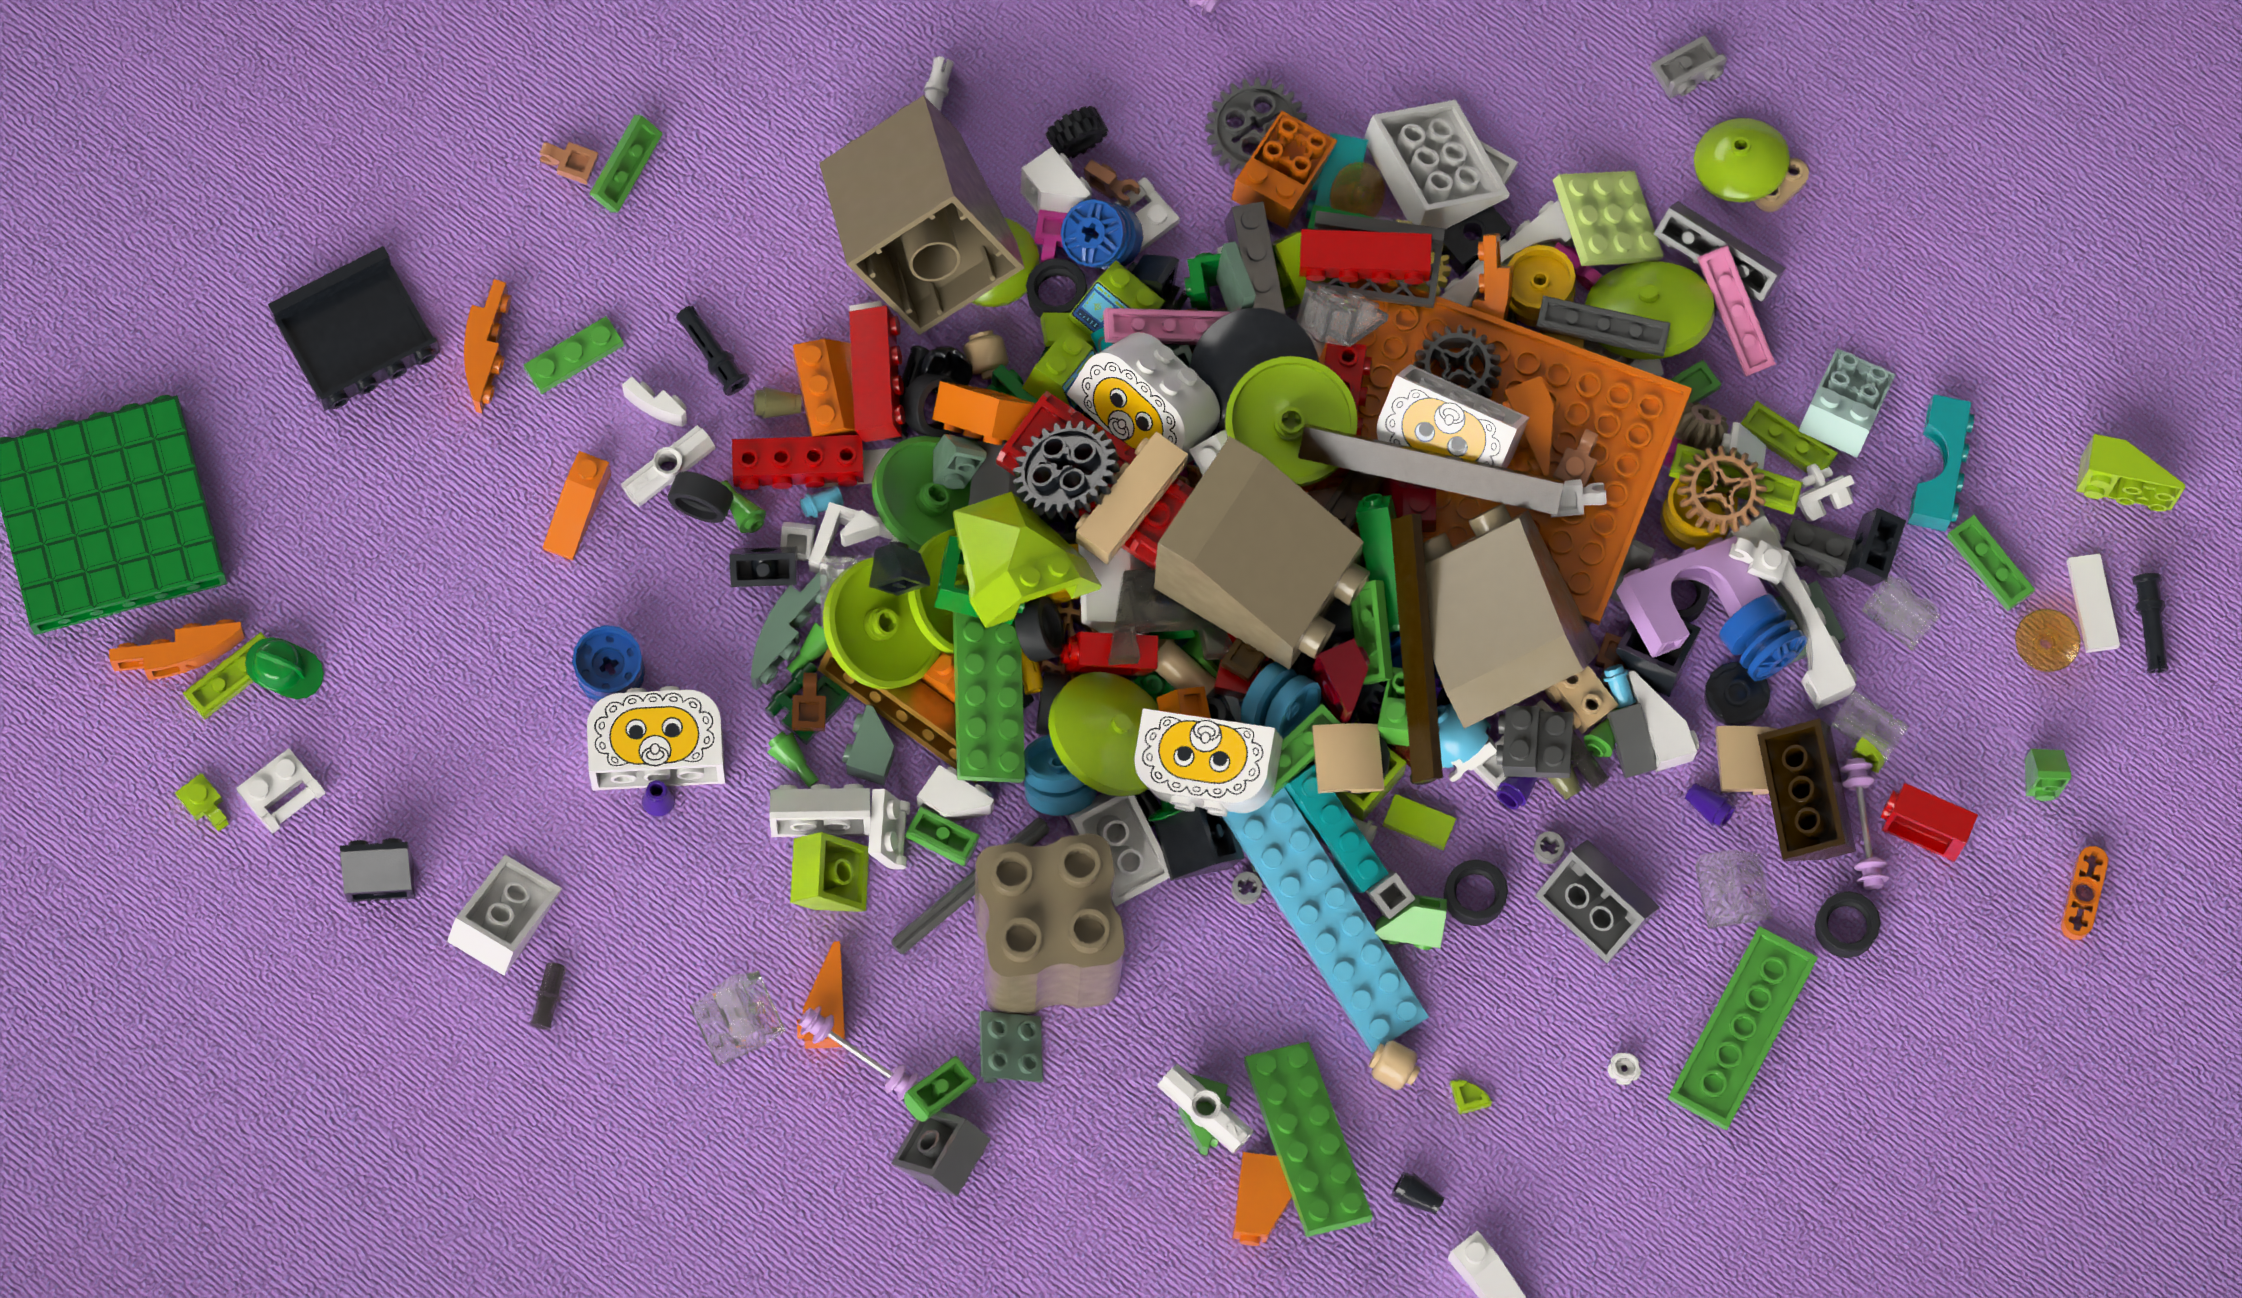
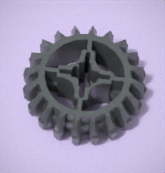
(1471, 347)

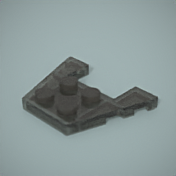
(1148, 610)

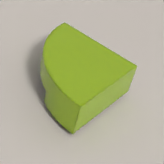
(1870, 753)
(1469, 1096)

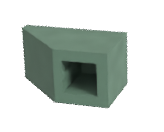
(956, 461)
(872, 749)

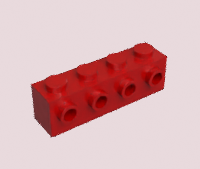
(1365, 256)
(1351, 366)
(875, 373)
(797, 461)

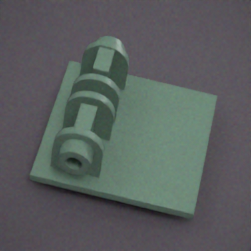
(1010, 1047)

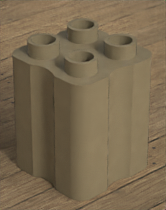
(1048, 925)

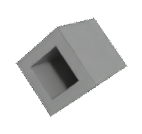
(1390, 894)

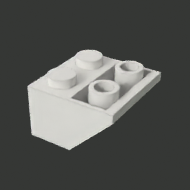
(1051, 183)

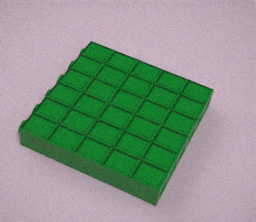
(107, 515)

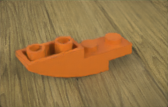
(1496, 280)
(481, 352)
(192, 648)

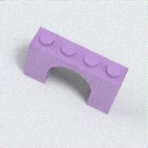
(1649, 599)

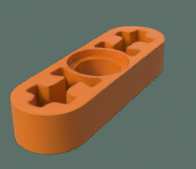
(2070, 912)

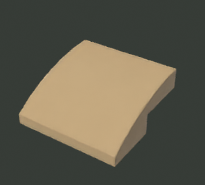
(1348, 758)
(1741, 759)

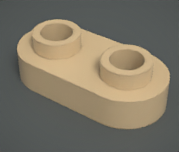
(1788, 188)

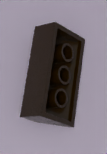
(1806, 792)

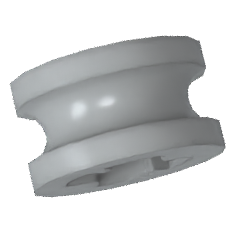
(1551, 838)
(1250, 897)

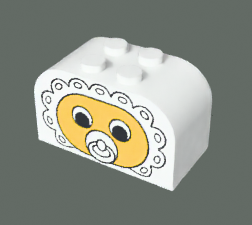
(1146, 389)
(1448, 419)
(655, 737)
(1207, 762)

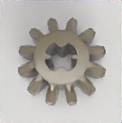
(1701, 427)

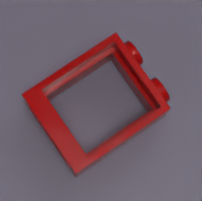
(1090, 652)
(1928, 821)

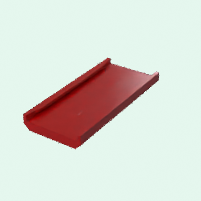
(1052, 410)

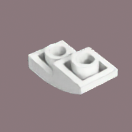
(661, 407)

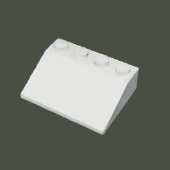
(1434, 164)

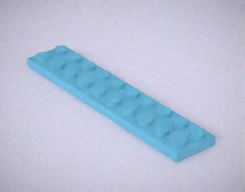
(1327, 920)

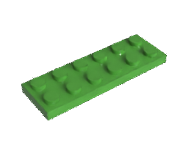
(988, 700)
(1742, 1028)
(1307, 1139)

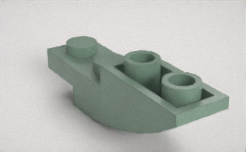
(778, 635)

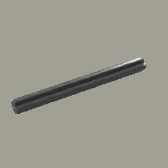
(958, 895)

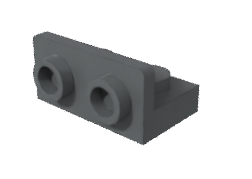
(1818, 548)

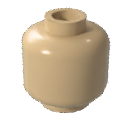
(985, 353)
(1394, 1065)

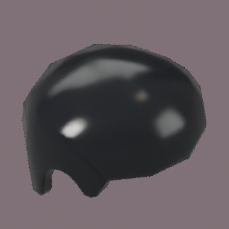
(949, 363)

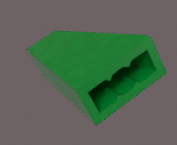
(1374, 525)

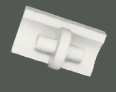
(1837, 489)

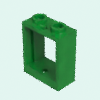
(948, 596)

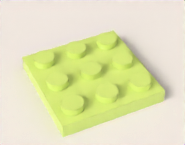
(1607, 218)

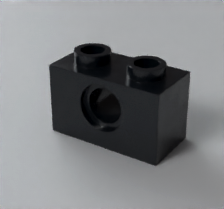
(1463, 251)
(764, 566)

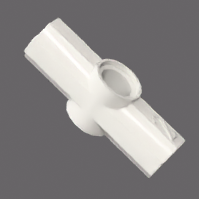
(652, 479)
(1189, 1093)

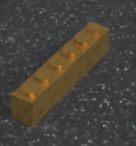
(911, 708)

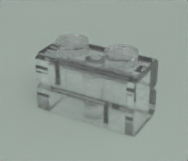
(1902, 611)
(1865, 719)

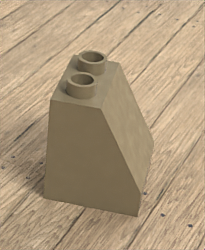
(919, 216)
(1259, 557)
(1501, 616)

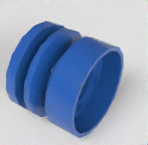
(1118, 231)
(1763, 637)
(606, 646)

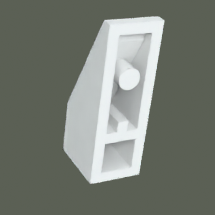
(1668, 731)
(1483, 1269)

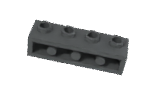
(1696, 236)

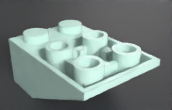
(1846, 402)

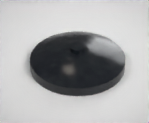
(1242, 342)

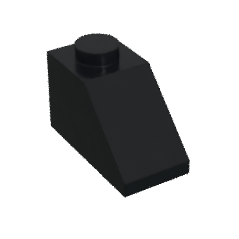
(1156, 272)
(898, 569)

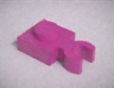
(1585, 275)

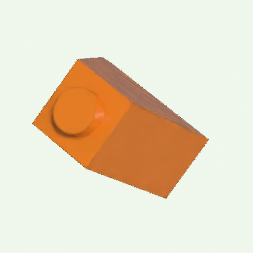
(1260, 1198)

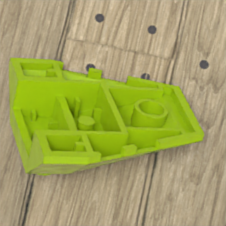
(1015, 558)

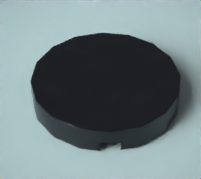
(1735, 696)

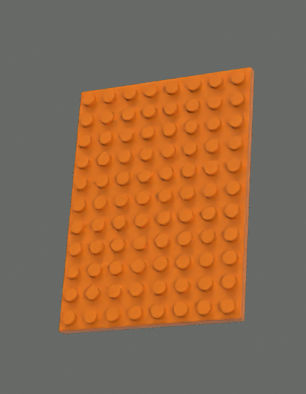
(1622, 404)

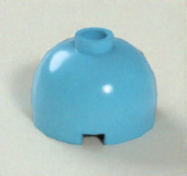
(1455, 740)

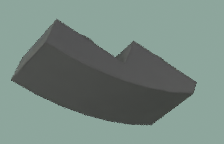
(1632, 741)

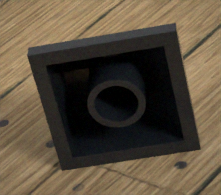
(1661, 671)

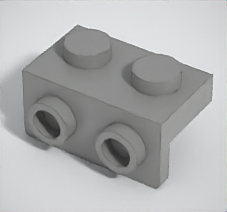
(1688, 66)

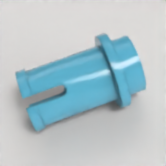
(819, 502)
(1619, 685)

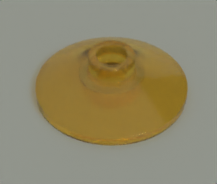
(1352, 183)
(2049, 626)

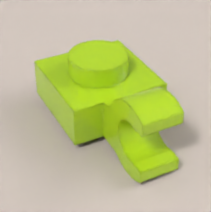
(202, 799)

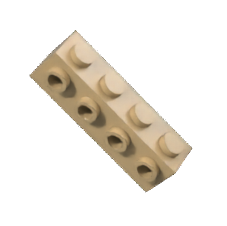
(1132, 497)
(1584, 697)

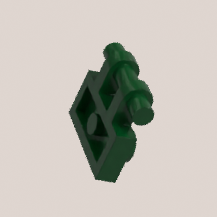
(835, 699)

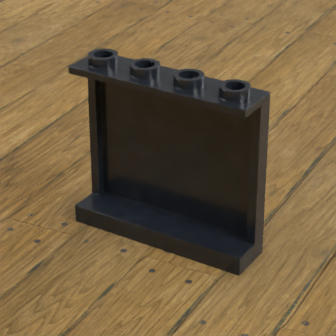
(353, 329)

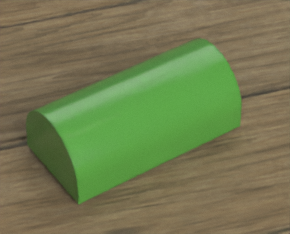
(942, 836)
(938, 1089)

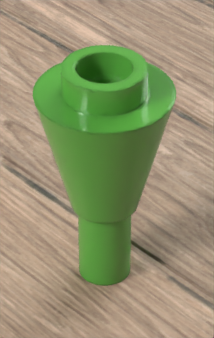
(746, 514)
(812, 648)
(1601, 739)
(787, 751)

